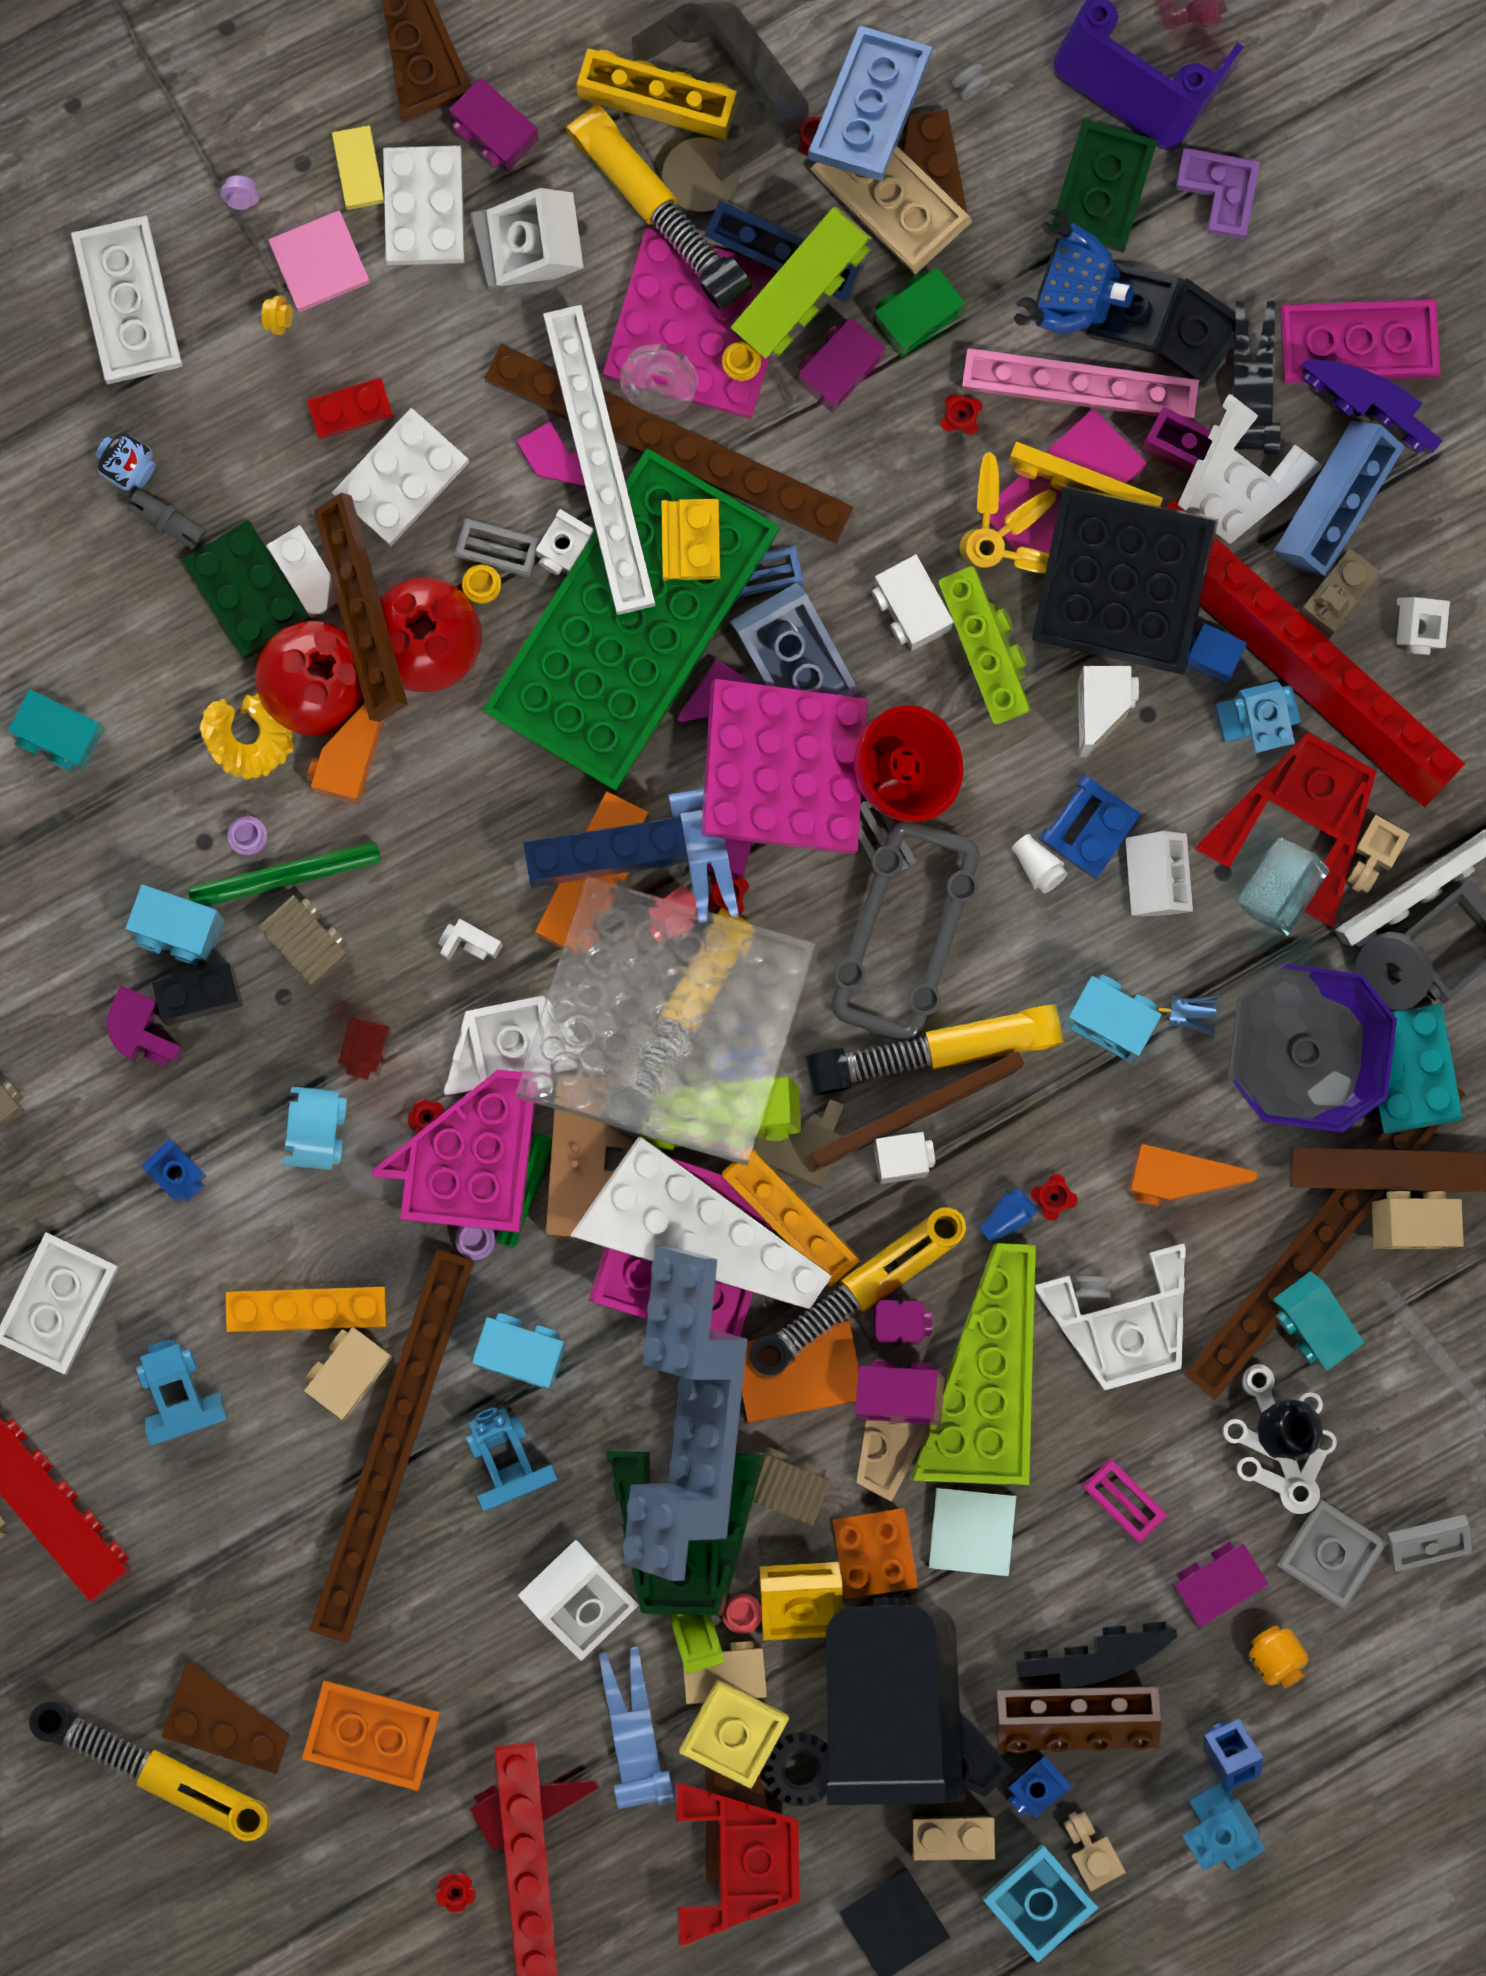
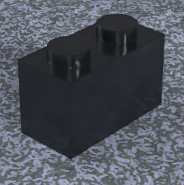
(197, 994)

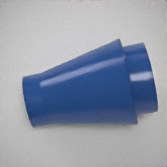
(1008, 1215)

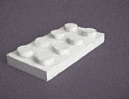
(126, 299)

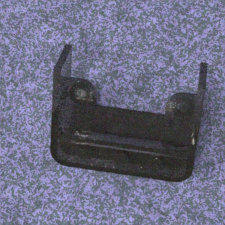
(775, 103)

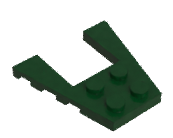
(708, 1561)

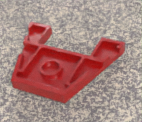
(754, 1859)

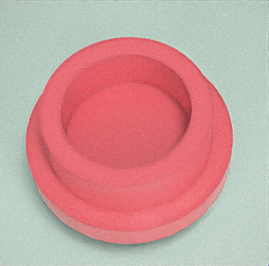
(742, 1613)

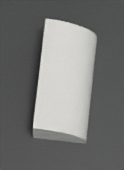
(1159, 874)

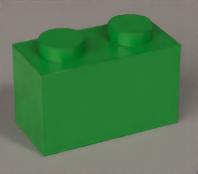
(918, 311)

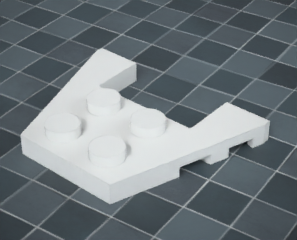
(1234, 488)
(1130, 1338)

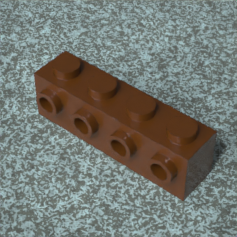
(1078, 1719)

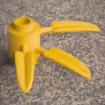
(1016, 522)

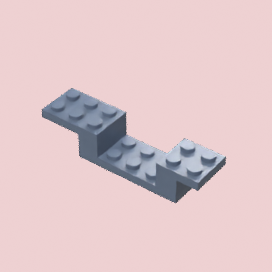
(706, 1421)

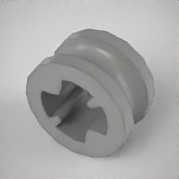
(971, 81)
(1093, 1287)

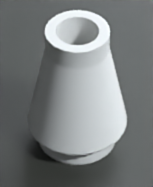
(1040, 865)

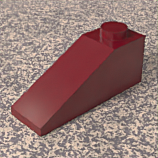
(553, 1797)

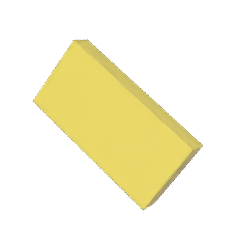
(358, 167)

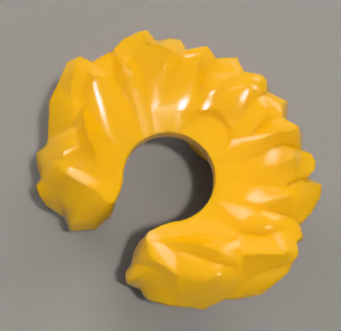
(242, 759)

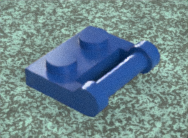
(1100, 835)

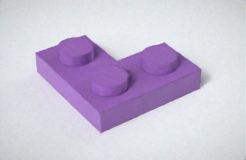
(1229, 181)

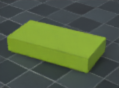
(696, 1641)

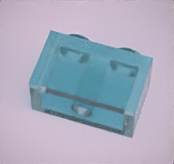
(1283, 885)

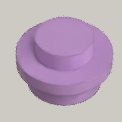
(240, 192)
(247, 835)
(475, 1242)

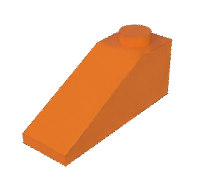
(346, 759)
(1174, 1176)

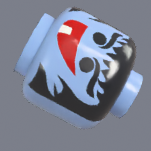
(125, 461)

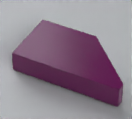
(699, 703)

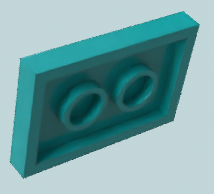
(1422, 1073)

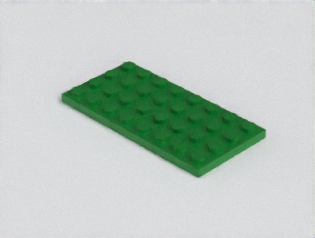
(602, 681)

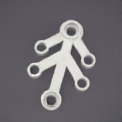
(1290, 1468)

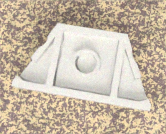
(492, 1041)

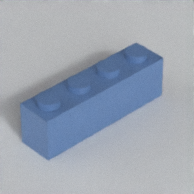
(1339, 498)

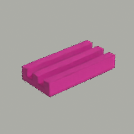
(1148, 1525)

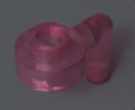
(1198, 11)

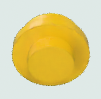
(276, 315)
(741, 361)
(481, 584)

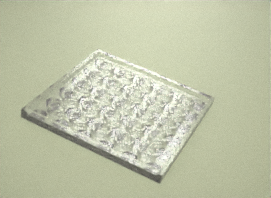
(666, 1021)

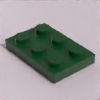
(1105, 182)
(245, 588)

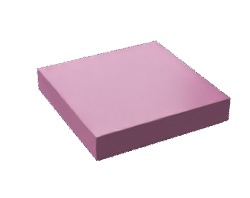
(319, 261)

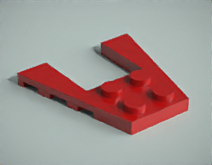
(1319, 789)

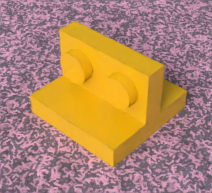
(799, 1599)

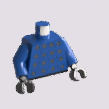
(1076, 283)

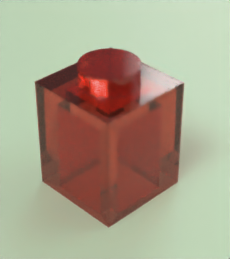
(364, 1048)

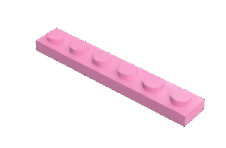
(1078, 384)

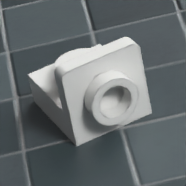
(477, 942)

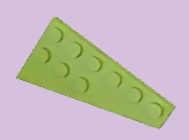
(989, 1382)

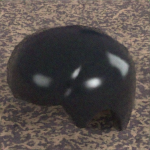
(1290, 1430)

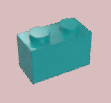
(55, 731)
(1317, 1321)

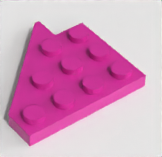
(469, 1160)

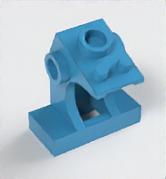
(1260, 713)
(167, 1364)
(492, 1429)
(1224, 1830)

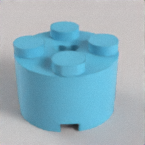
(313, 1128)

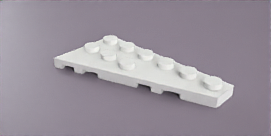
(662, 1204)

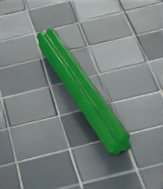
(285, 874)

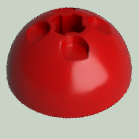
(429, 656)
(297, 690)
(924, 769)

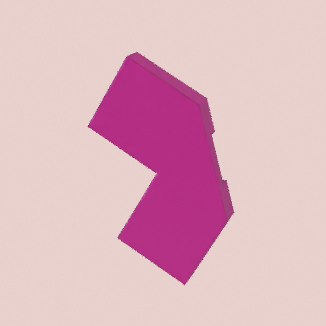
(550, 457)

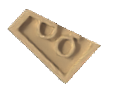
(887, 1455)

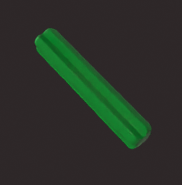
(539, 1154)

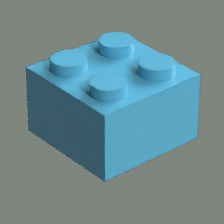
(174, 925)
(1113, 1018)
(520, 1352)
(1039, 1902)

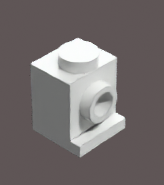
(568, 527)
(1433, 622)

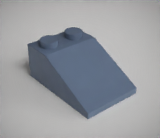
(792, 645)

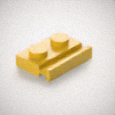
(691, 539)

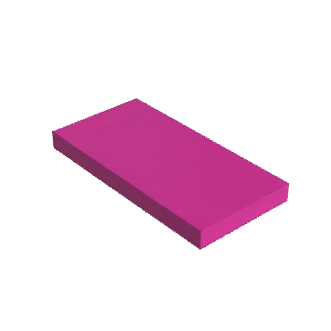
(1379, 336)
(1089, 444)

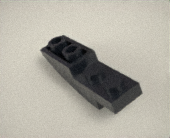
(1113, 1655)

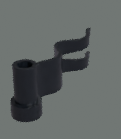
(1255, 381)

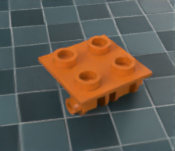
(875, 1553)

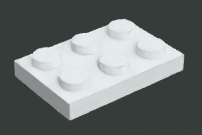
(423, 205)
(402, 476)
(56, 1303)

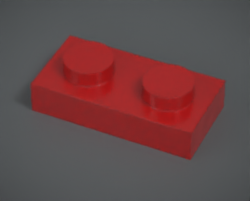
(350, 408)

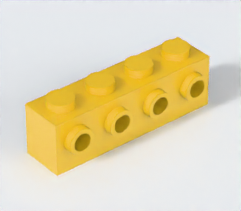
(657, 93)

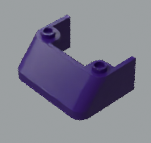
(1131, 87)

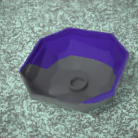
(1312, 1048)

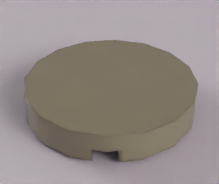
(693, 178)

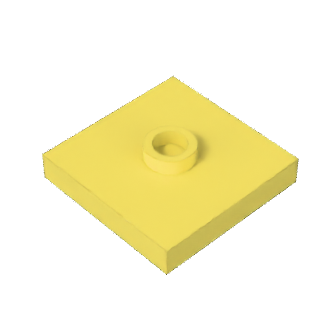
(734, 1734)

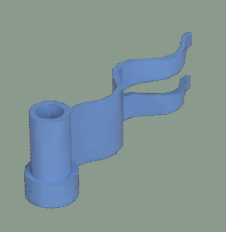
(702, 851)
(635, 1740)

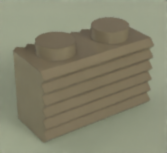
(304, 941)
(789, 1488)

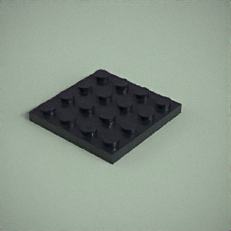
(1124, 579)

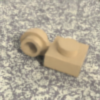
(1380, 846)
(1096, 1860)

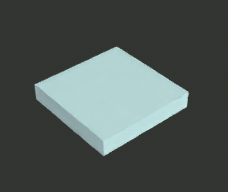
(972, 1532)

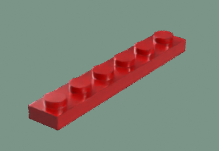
(525, 1859)

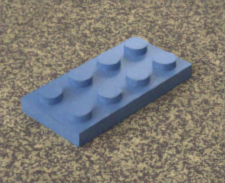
(870, 103)

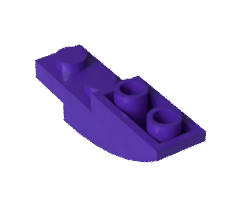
(1359, 389)

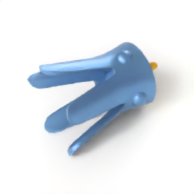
(1185, 1010)

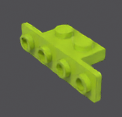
(987, 644)

